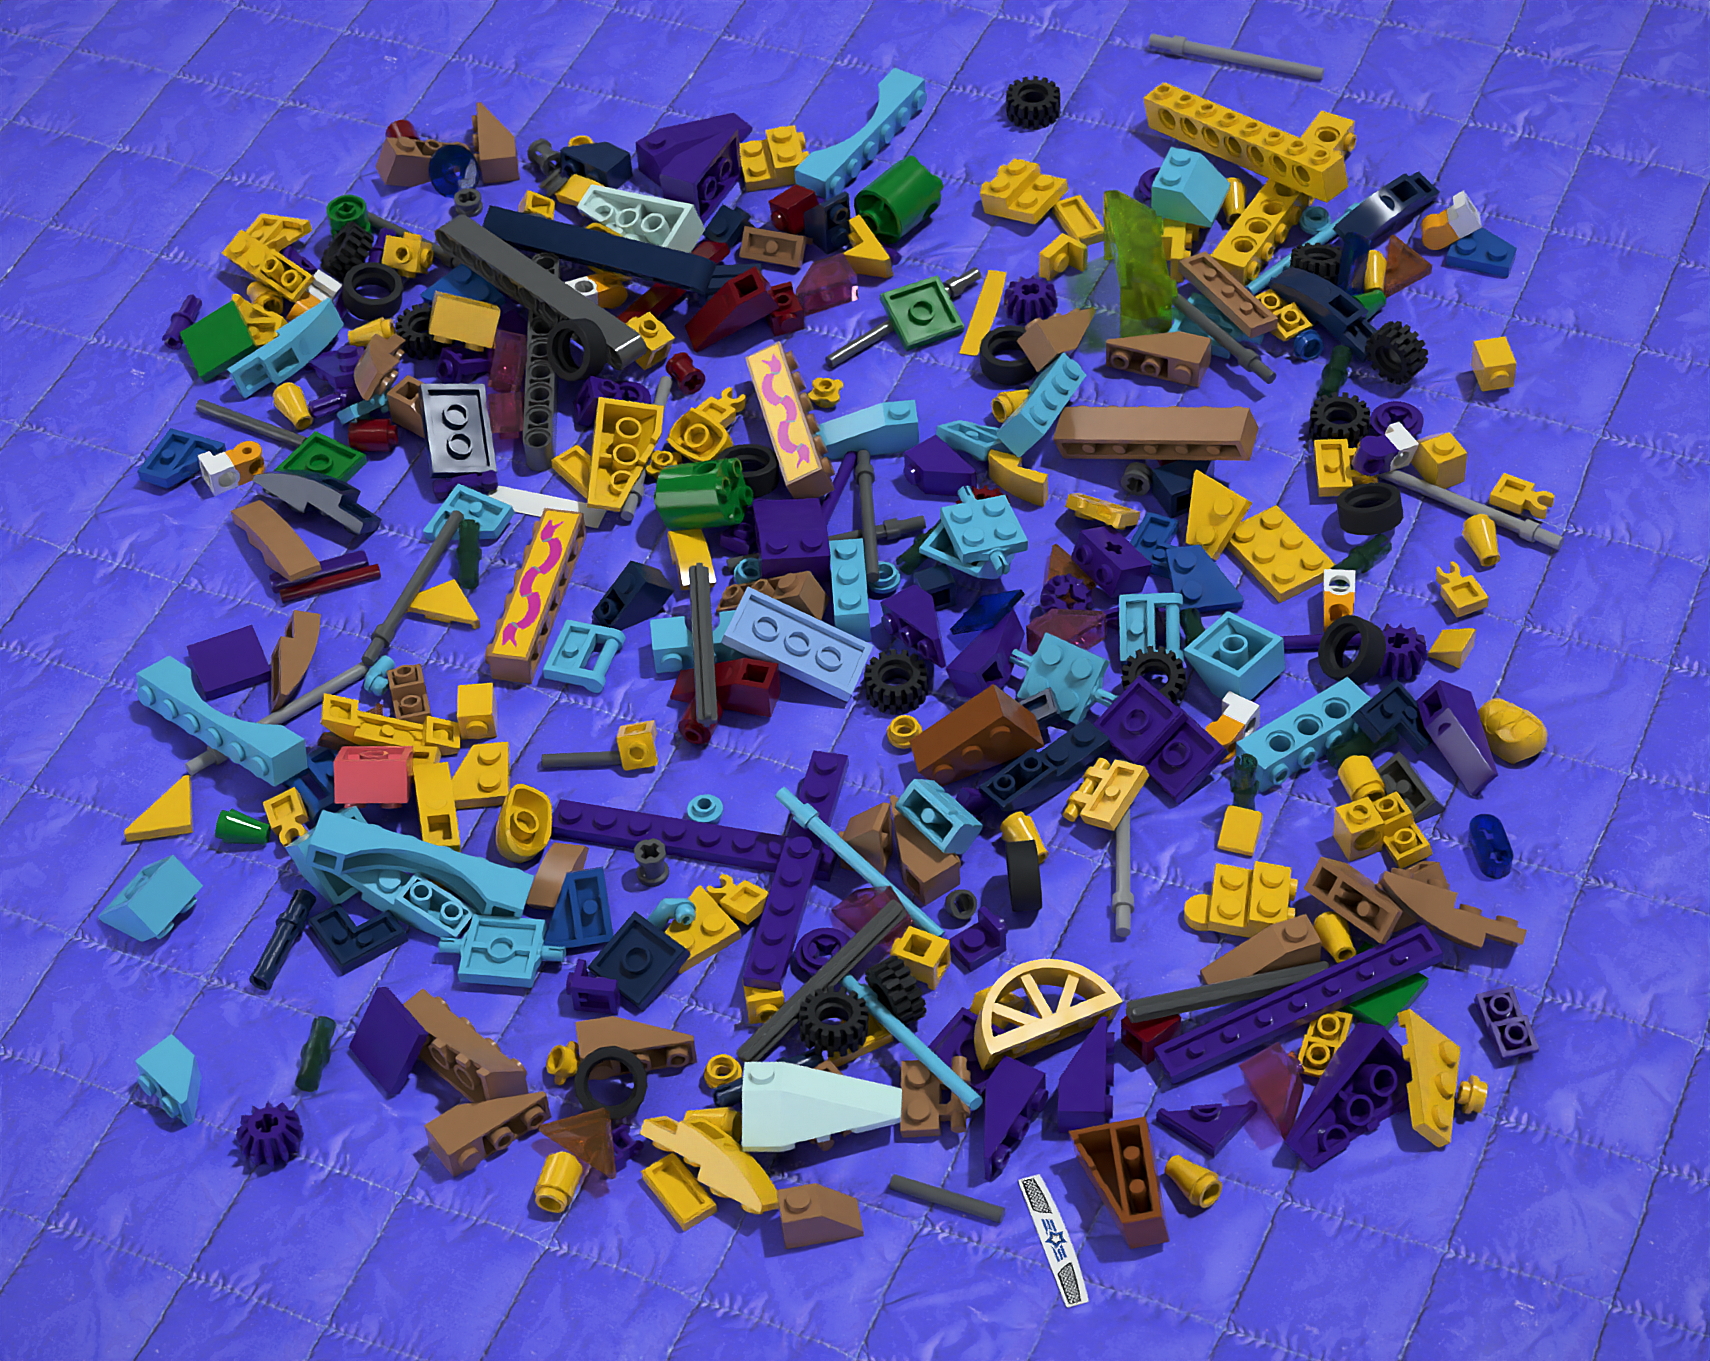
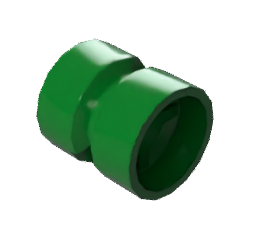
(347, 209)

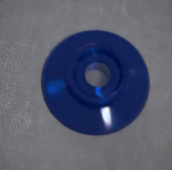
(442, 170)

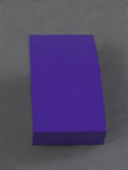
(741, 537)
(1505, 1024)

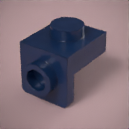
(727, 225)

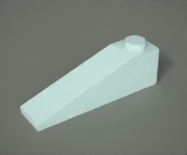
(644, 217)
(801, 1103)

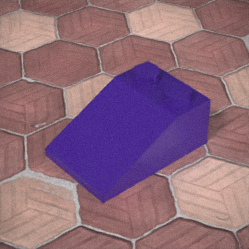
(704, 173)
(791, 538)

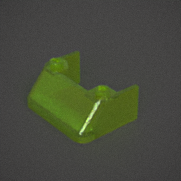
(1136, 245)

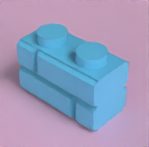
(938, 816)

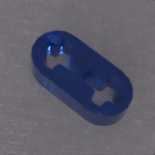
(1484, 847)

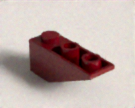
(732, 308)
(740, 684)

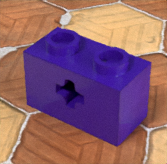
(1111, 561)

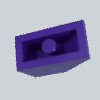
(937, 468)

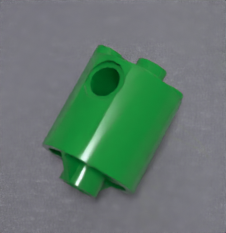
(899, 199)
(702, 494)

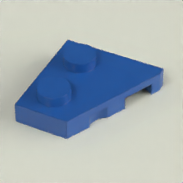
(1482, 253)

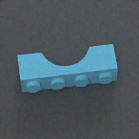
(1043, 405)

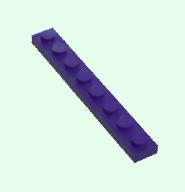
(679, 836)
(794, 876)
(1298, 1004)

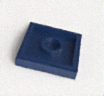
(640, 960)

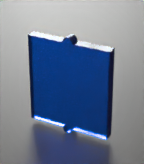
(987, 612)

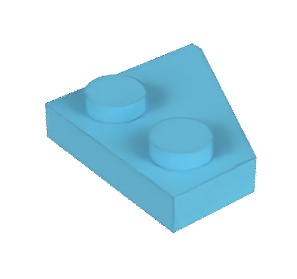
(362, 409)
(971, 438)
(489, 512)

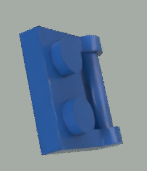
(321, 770)

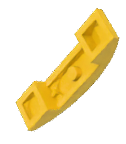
(369, 729)

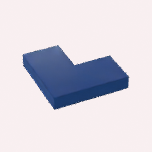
(1153, 539)

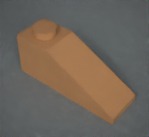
(1354, 898)
(1272, 949)

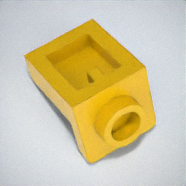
(1060, 254)
(637, 745)
(762, 1003)

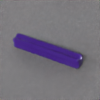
(329, 567)

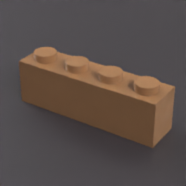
(462, 1055)

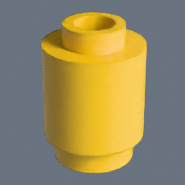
(1361, 778)
(558, 1182)

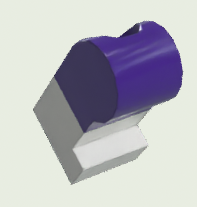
(1385, 452)

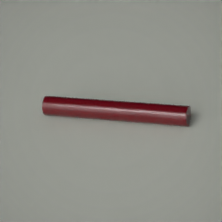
(330, 583)

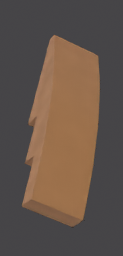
(276, 540)

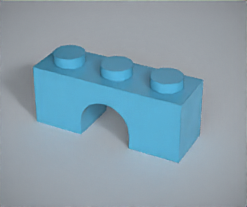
(850, 587)
(674, 645)

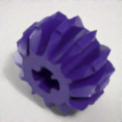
(1030, 300)
(1404, 652)
(269, 1134)

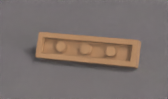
(1228, 294)

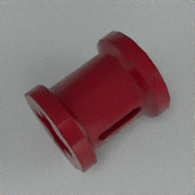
(688, 377)

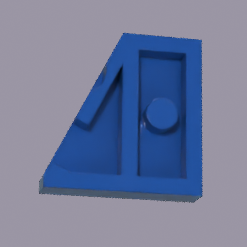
(467, 284)
(176, 458)
(1200, 580)
(581, 911)

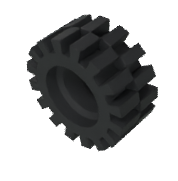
(1021, 106)
(346, 250)
(1318, 260)
(418, 343)
(1396, 352)
(1339, 409)
(1157, 661)
(897, 696)
(897, 989)
(833, 1037)

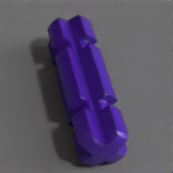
(487, 480)

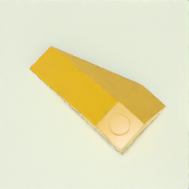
(620, 449)

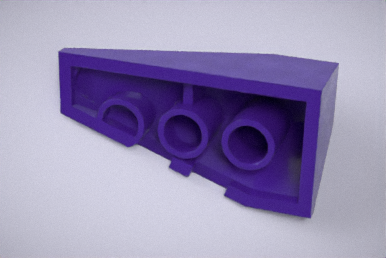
(664, 144)
(1354, 1094)

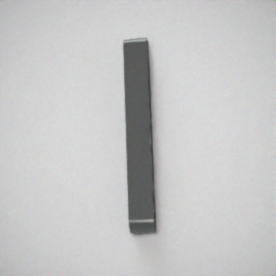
(535, 286)
(540, 385)

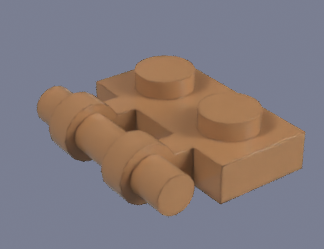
(922, 1100)

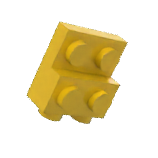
(774, 159)
(1021, 192)
(1250, 899)

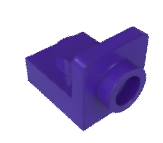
(458, 361)
(587, 399)
(980, 941)
(592, 993)

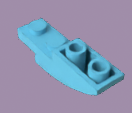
(290, 351)
(412, 900)

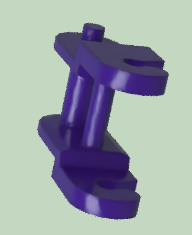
(631, 1150)

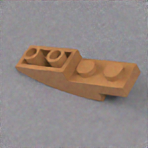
(377, 365)
(1434, 906)

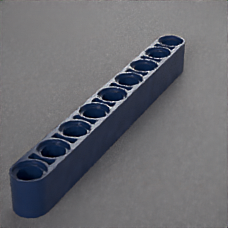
(601, 250)

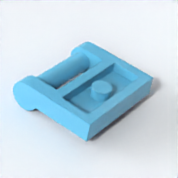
(1138, 623)
(574, 649)

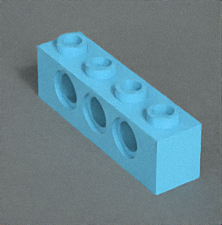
(1304, 733)

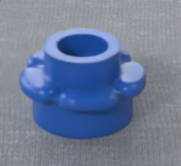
(1308, 345)

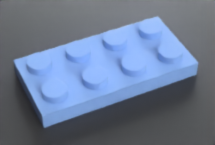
(798, 643)

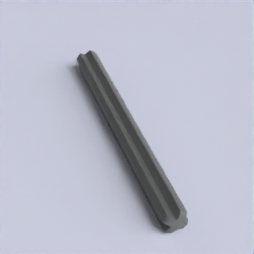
(703, 645)
(828, 975)
(1219, 993)

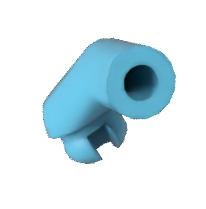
(375, 678)
(673, 908)

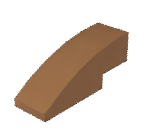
(293, 656)

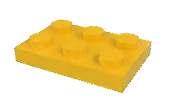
(1279, 554)

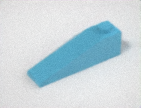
(877, 429)

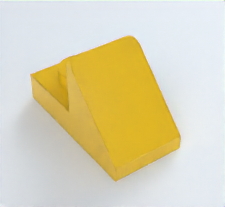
(867, 254)

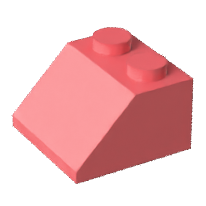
(373, 776)

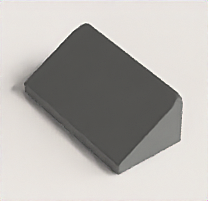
(1402, 777)

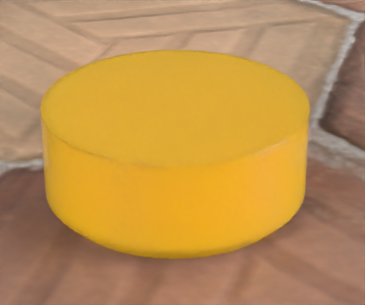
(1197, 912)

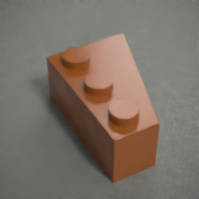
(976, 737)
(1126, 1177)

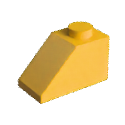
(1440, 460)

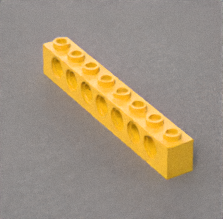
(1246, 142)
(1277, 207)

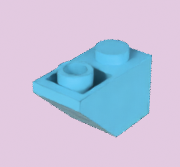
(172, 1076)

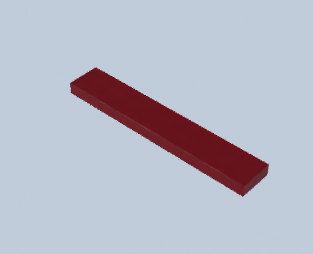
(660, 296)

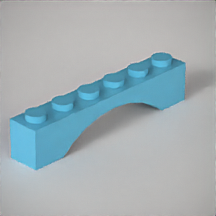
(834, 167)
(263, 749)
(349, 846)

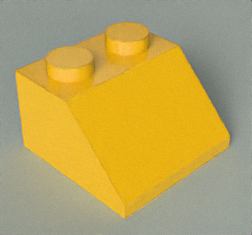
(463, 320)

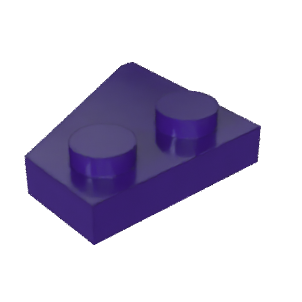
(337, 366)

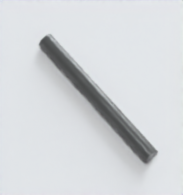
(249, 423)

